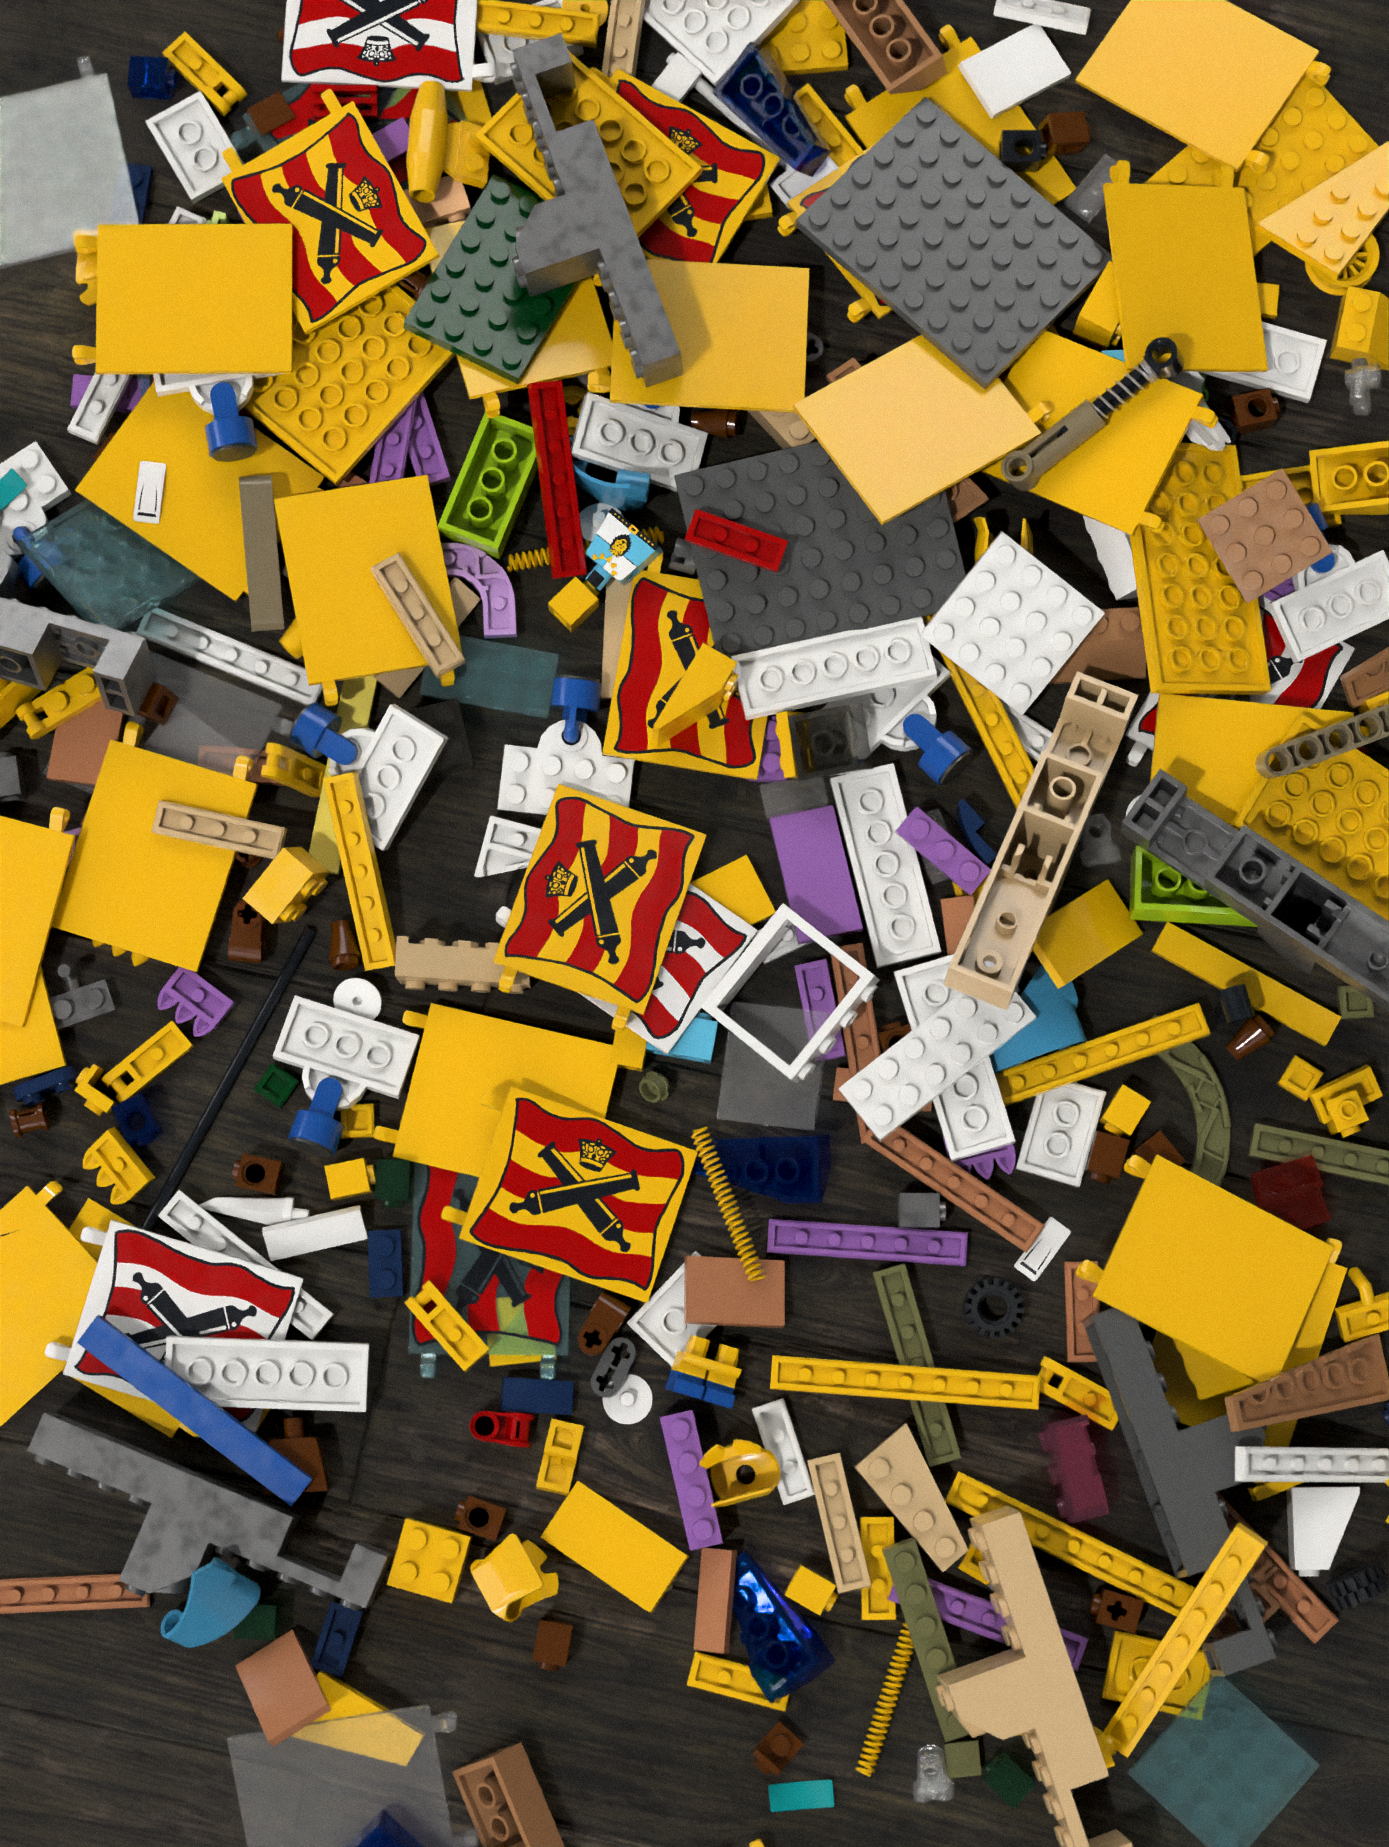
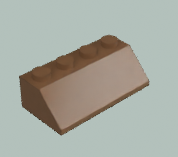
(890, 42)
(1110, 649)
(507, 1801)

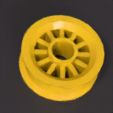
(1369, 255)

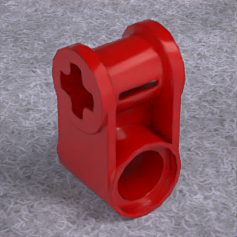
(505, 1428)

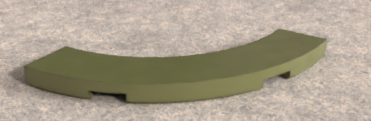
(1209, 1110)

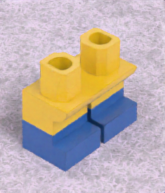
(702, 1377)

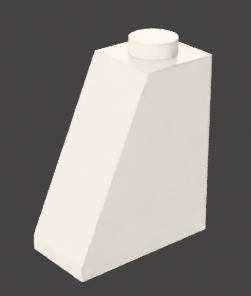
(1317, 1525)

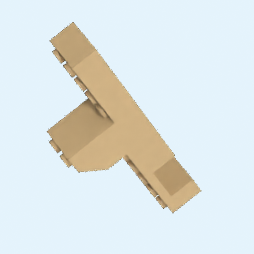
(1041, 842)
(1032, 1684)

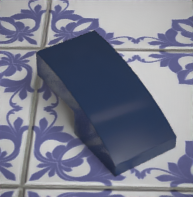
(970, 825)
(537, 1396)

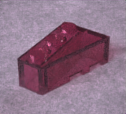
(1073, 1469)

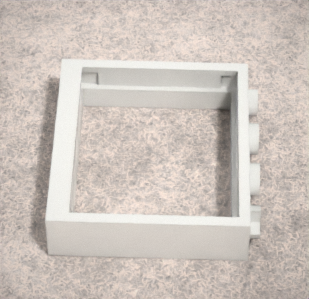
(751, 959)

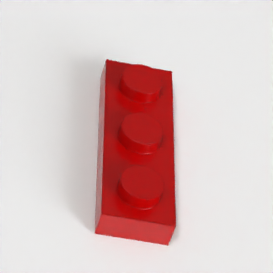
(736, 541)

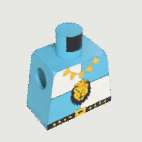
(619, 551)

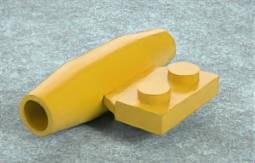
(441, 146)

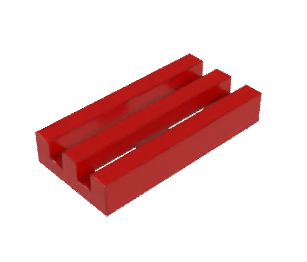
(347, 90)

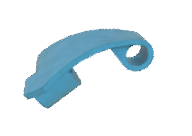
(627, 494)
(1054, 1027)
(215, 1605)

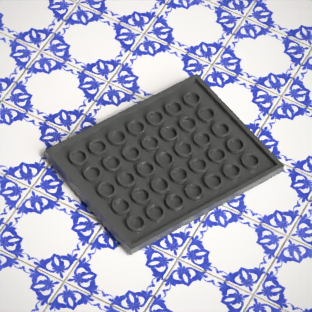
(954, 242)
(838, 560)

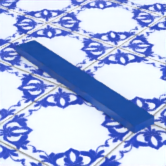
(195, 1410)

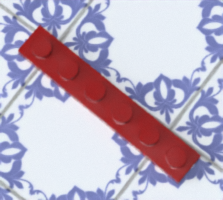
(557, 479)

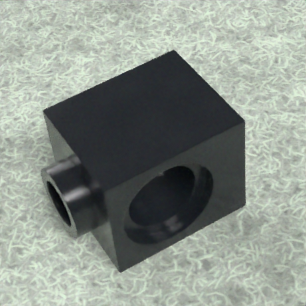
(1027, 138)

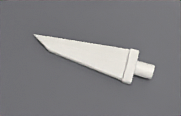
(260, 1210)

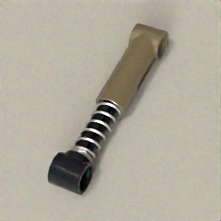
(1088, 417)

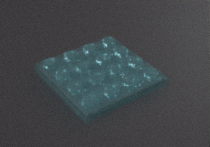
(104, 566)
(1223, 1767)

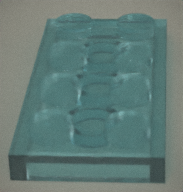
(498, 678)

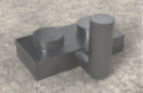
(80, 1003)

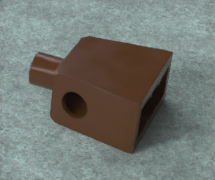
(303, 1452)

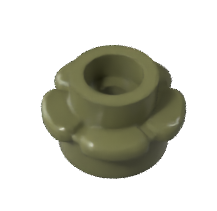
(654, 1087)

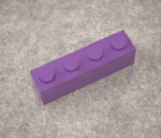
(691, 1480)

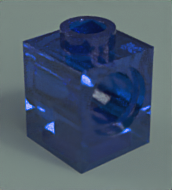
(151, 77)
(124, 1113)

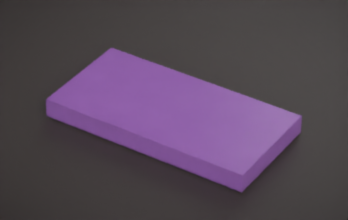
(816, 872)

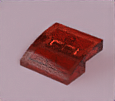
(1292, 1193)

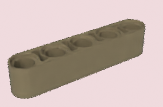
(261, 553)
(1320, 746)

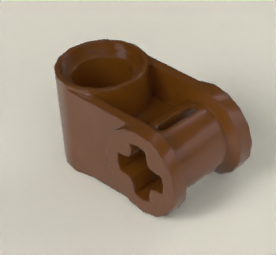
(247, 940)
(604, 1318)

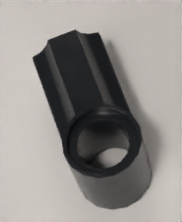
(1234, 1004)

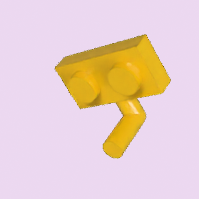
(1363, 1316)

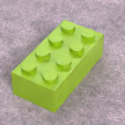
(491, 486)
(1168, 896)

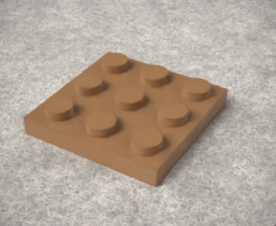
(1265, 535)

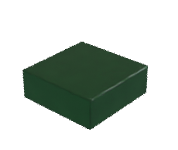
(276, 1085)

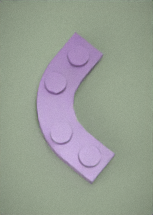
(490, 581)

